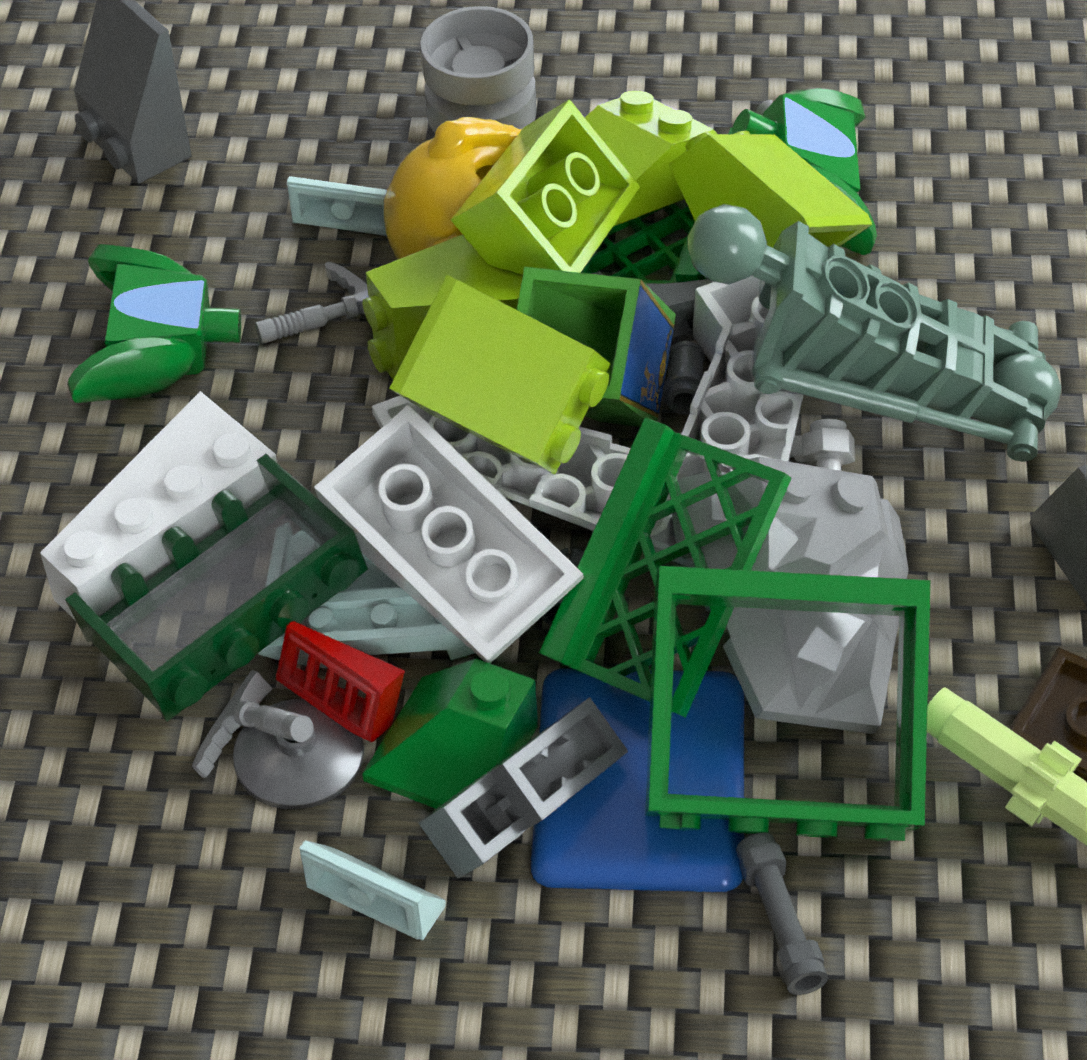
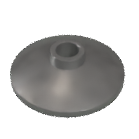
(300, 772)

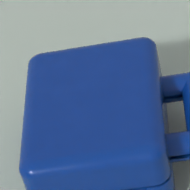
(603, 831)

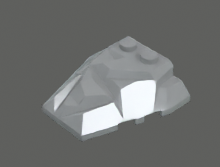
(811, 663)

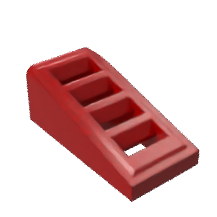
(363, 672)

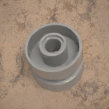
(479, 67)

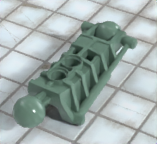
(876, 343)

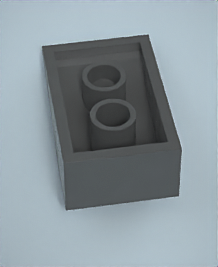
(131, 91)

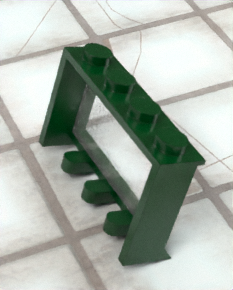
(224, 594)

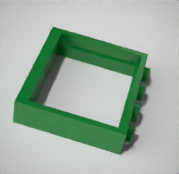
(796, 592)

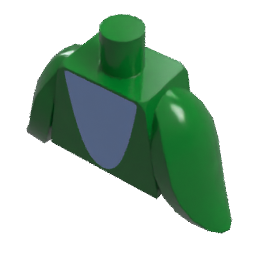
(822, 131)
(153, 328)

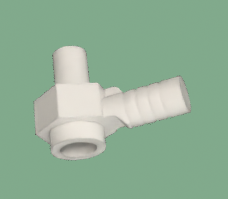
(825, 445)

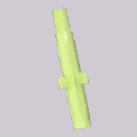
(1038, 779)

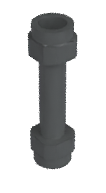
(798, 959)

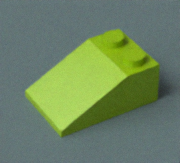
(645, 141)

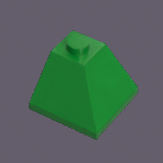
(454, 731)

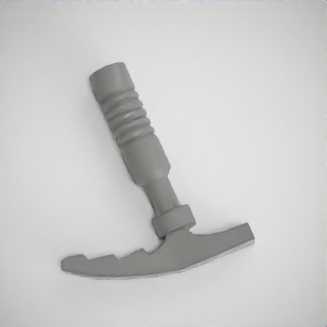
(317, 315)
(245, 711)

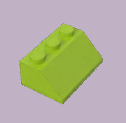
(547, 197)

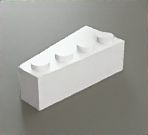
(159, 489)

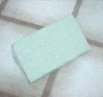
(337, 205)
(370, 890)

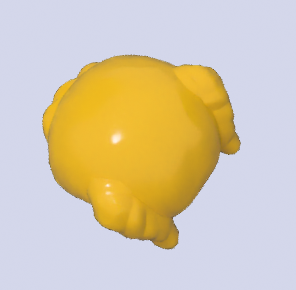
(439, 179)

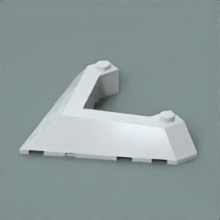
(723, 414)

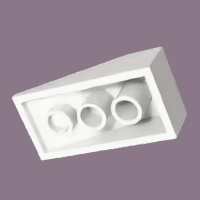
(447, 535)

